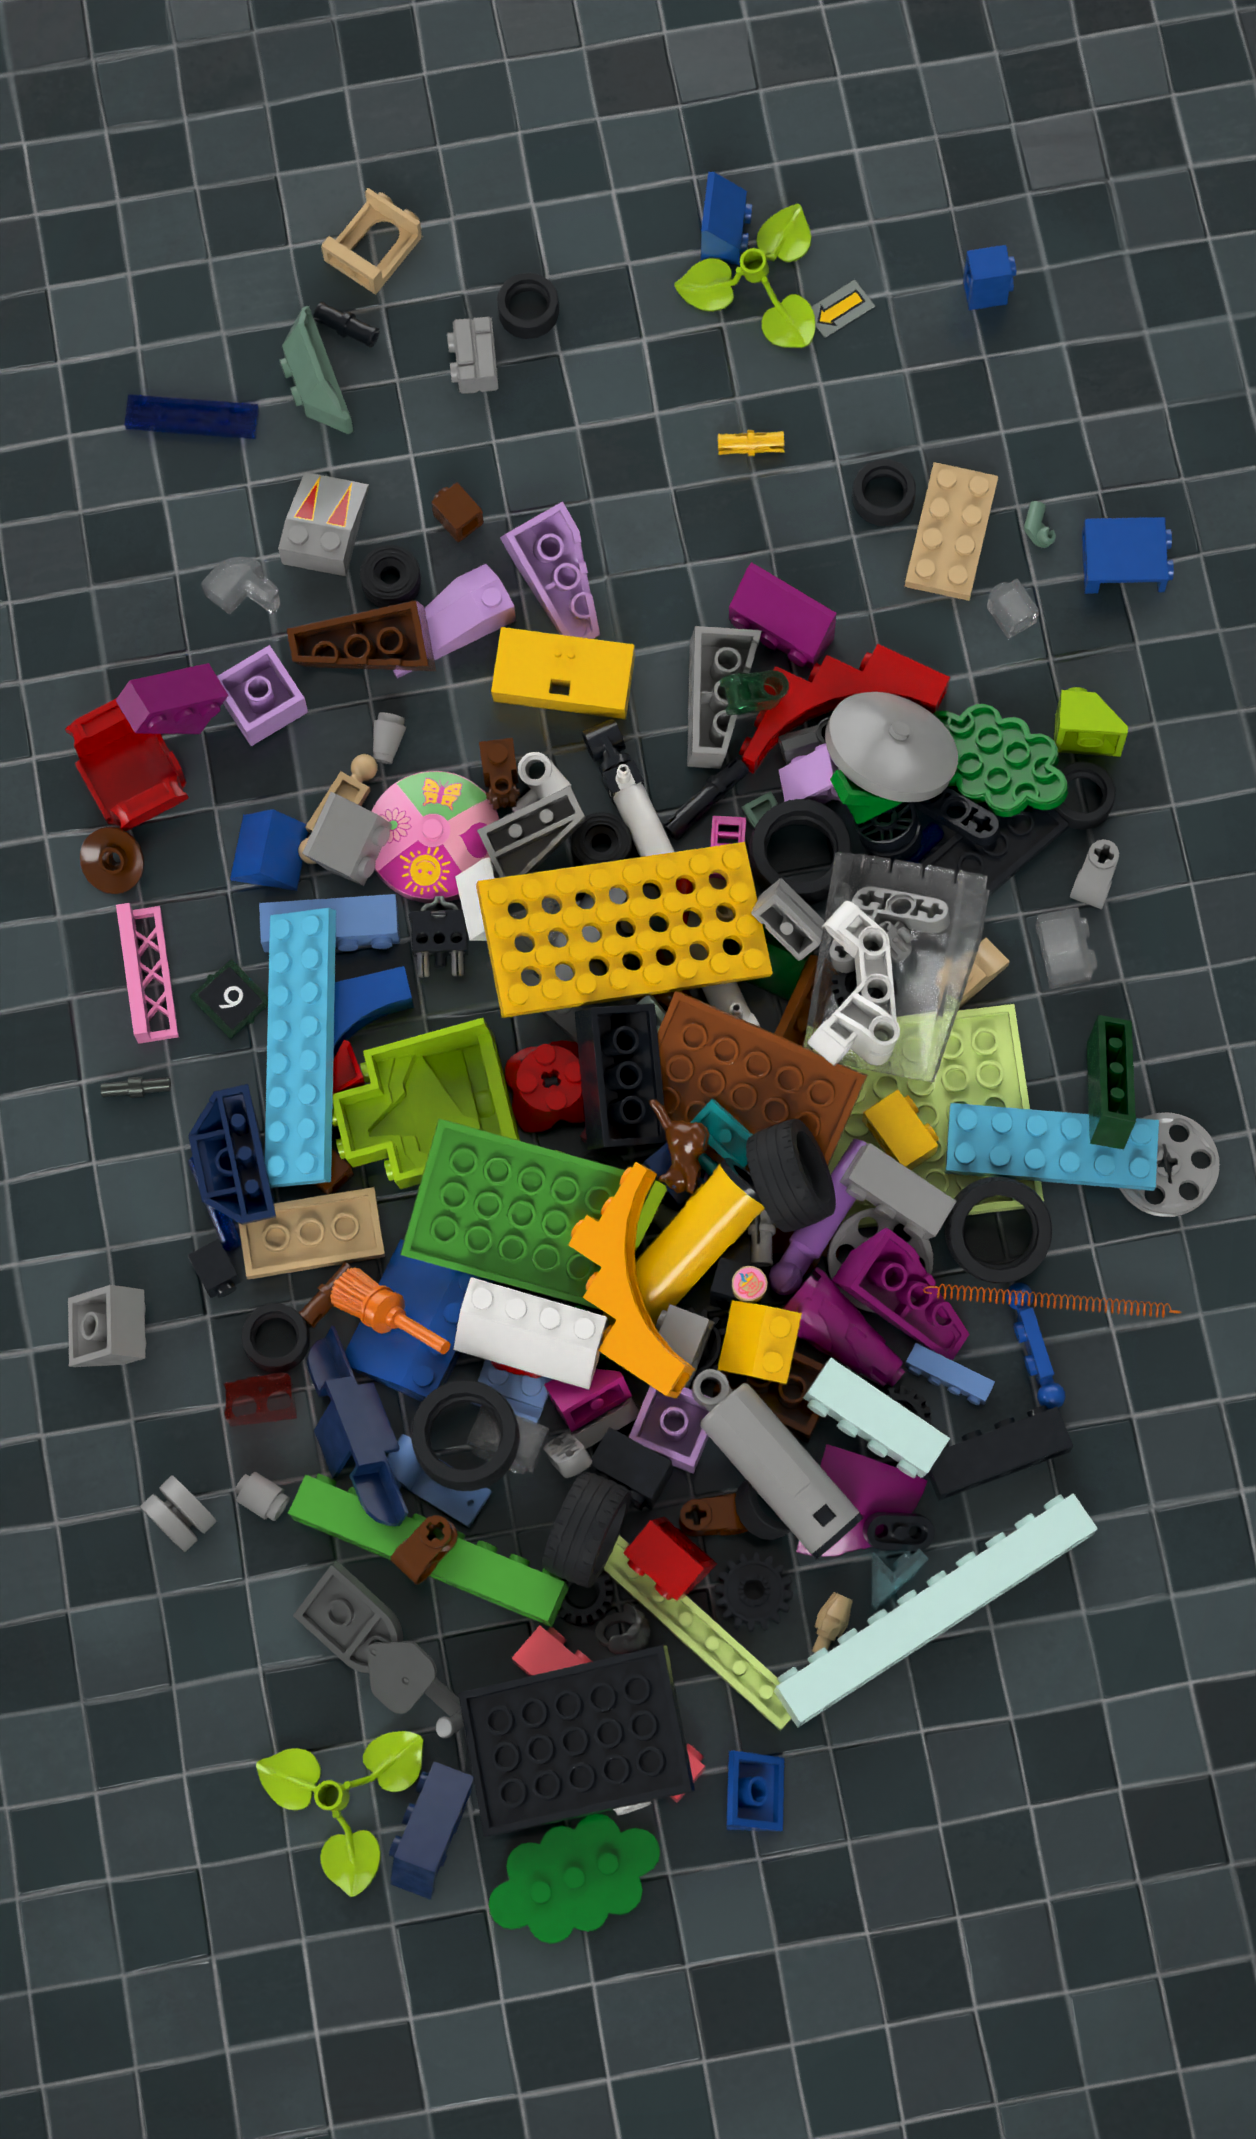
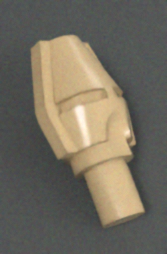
(832, 1620)

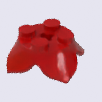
(534, 1104)

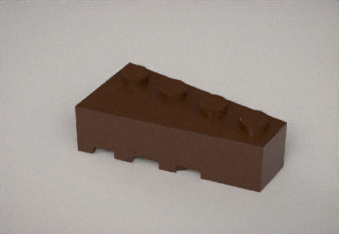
(372, 639)

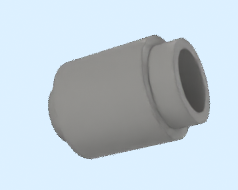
(261, 1496)

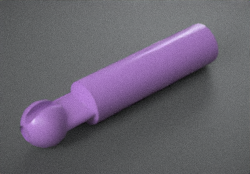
(811, 1241)

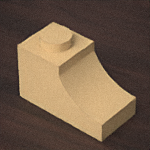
(986, 967)

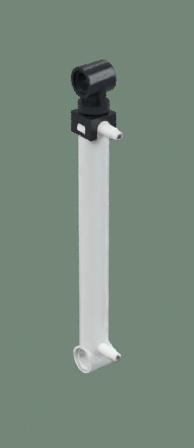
(629, 795)

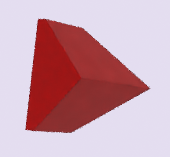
(346, 1069)

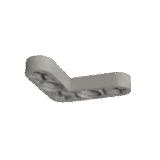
(890, 900)
(569, 1451)

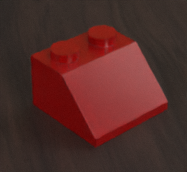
(668, 1559)

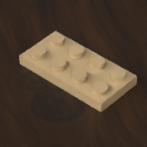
(951, 531)
(314, 1234)

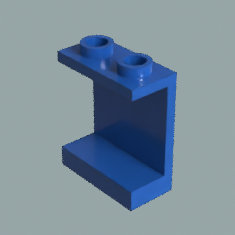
(1126, 552)

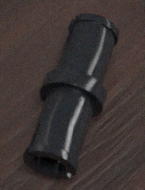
(346, 324)

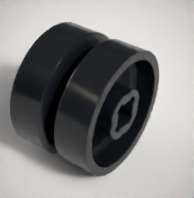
(892, 834)

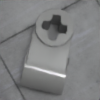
(1095, 878)

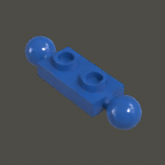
(1037, 1360)

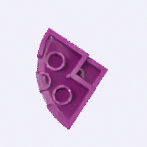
(871, 1489)

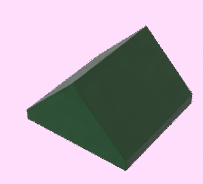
(784, 966)

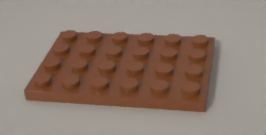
(750, 1074)

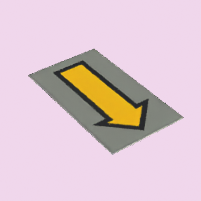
(841, 308)

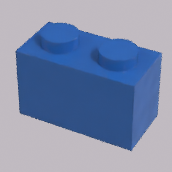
(988, 277)

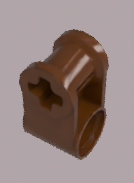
(718, 1517)
(423, 1551)

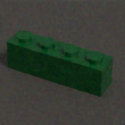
(1111, 1082)

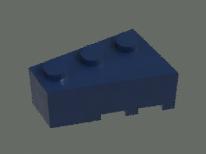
(429, 1828)

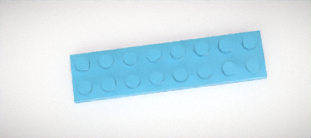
(300, 1047)

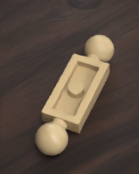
(352, 788)

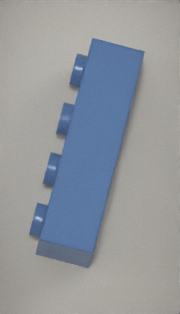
(950, 1374)

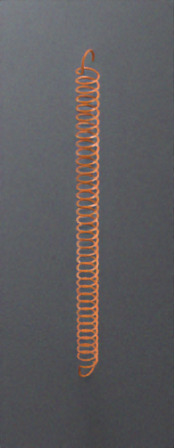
(1054, 1304)

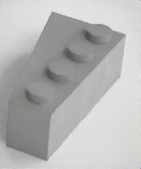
(712, 656)

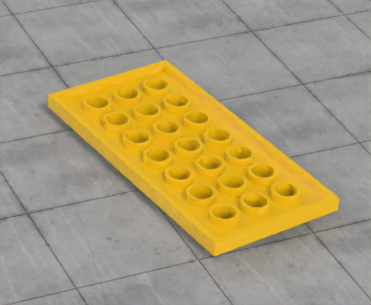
(619, 982)

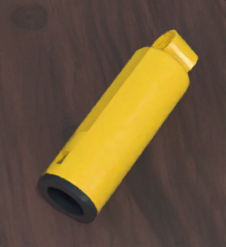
(696, 1237)

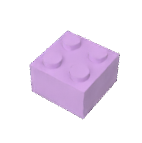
(261, 695)
(672, 1427)

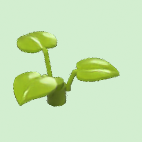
(710, 282)
(292, 1775)

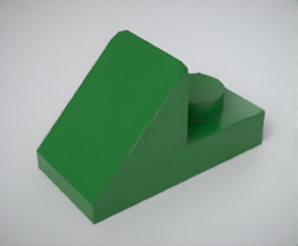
(860, 802)

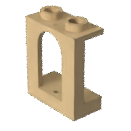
(376, 209)

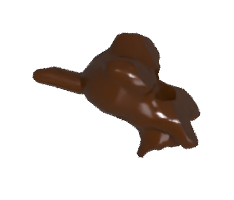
(686, 1144)

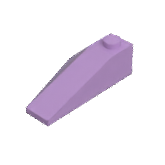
(554, 568)
(467, 611)

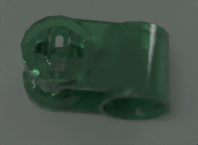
(747, 692)

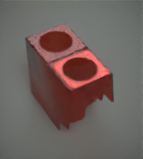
(250, 1387)

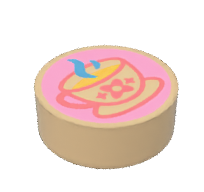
(749, 1284)

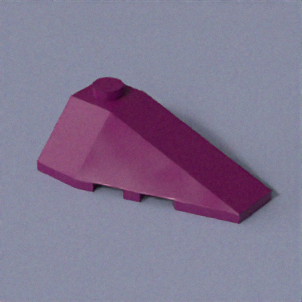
(891, 1281)

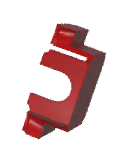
(124, 770)

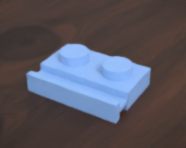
(522, 1392)

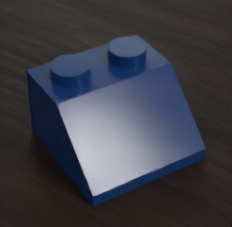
(724, 220)

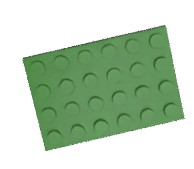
(507, 1210)

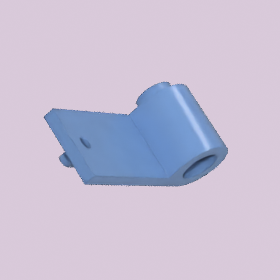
(408, 1473)

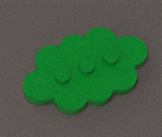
(1004, 762)
(574, 1878)

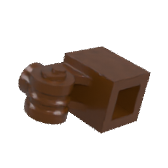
(500, 772)

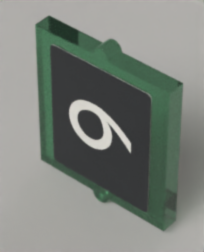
(230, 999)

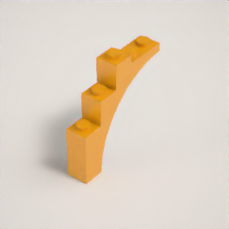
(615, 1289)

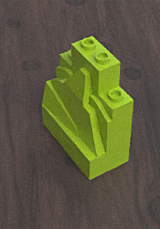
(415, 1082)

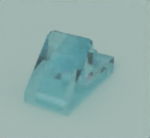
(886, 1583)

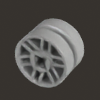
(178, 1513)

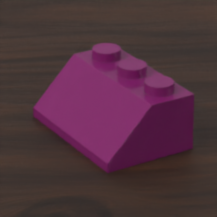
(784, 615)

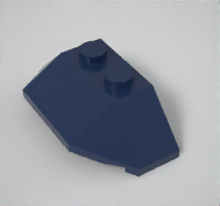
(232, 1157)

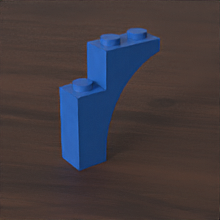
(366, 999)

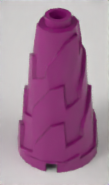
(840, 1330)

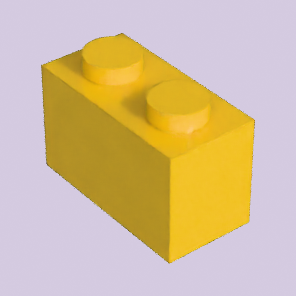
(900, 1131)

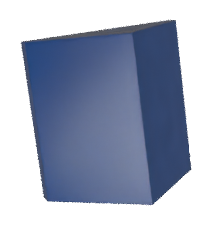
(269, 850)
(755, 1792)

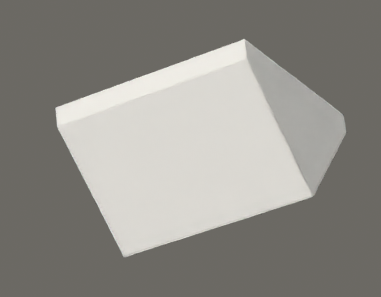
(469, 899)

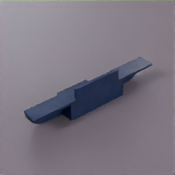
(355, 1427)

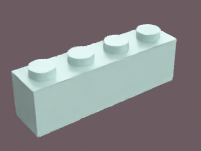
(875, 1418)

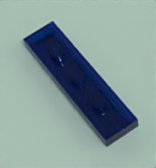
(191, 416)

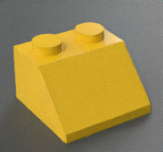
(759, 1342)

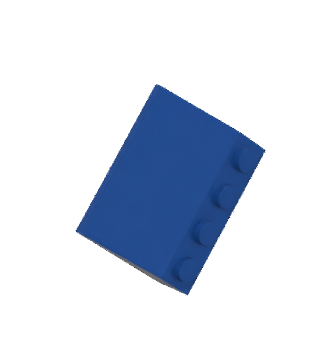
(396, 1358)

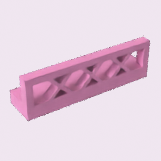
(134, 976)

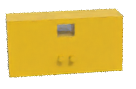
(563, 673)

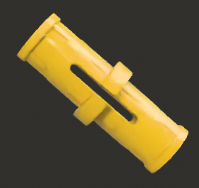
(750, 443)

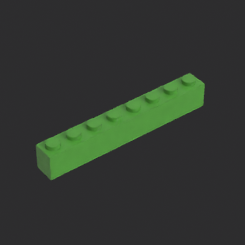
(466, 1566)

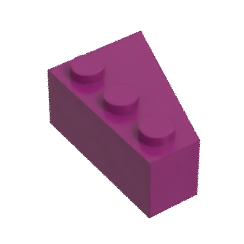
(173, 701)

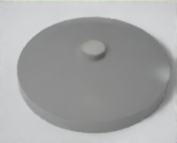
(891, 747)

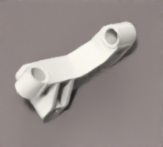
(861, 1021)

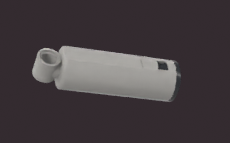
(776, 1464)

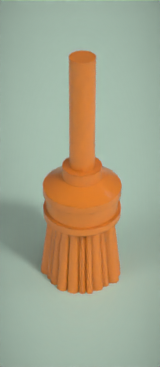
(379, 1307)

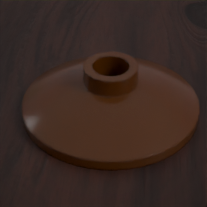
(102, 869)

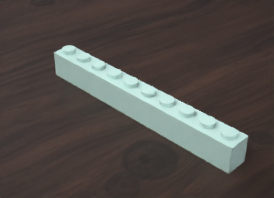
(935, 1609)

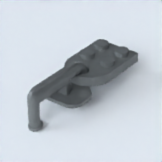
(348, 1623)

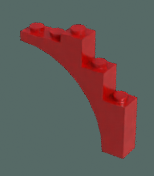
(831, 684)

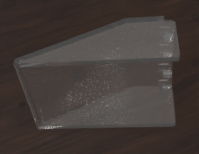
(931, 976)

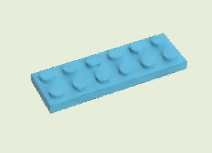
(1046, 1148)

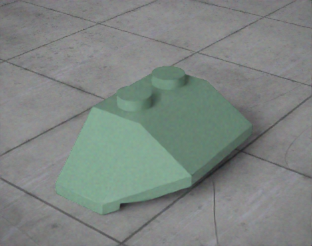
(313, 375)

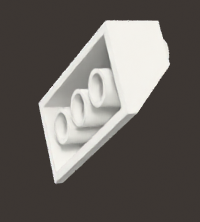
(530, 1333)

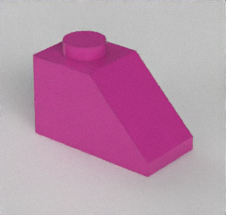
(580, 1406)

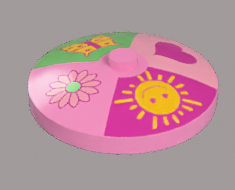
(431, 834)

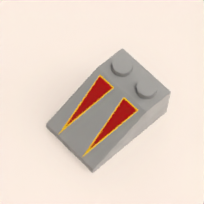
(323, 524)

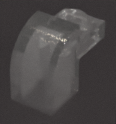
(237, 578)

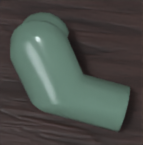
(1035, 528)

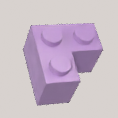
(810, 777)

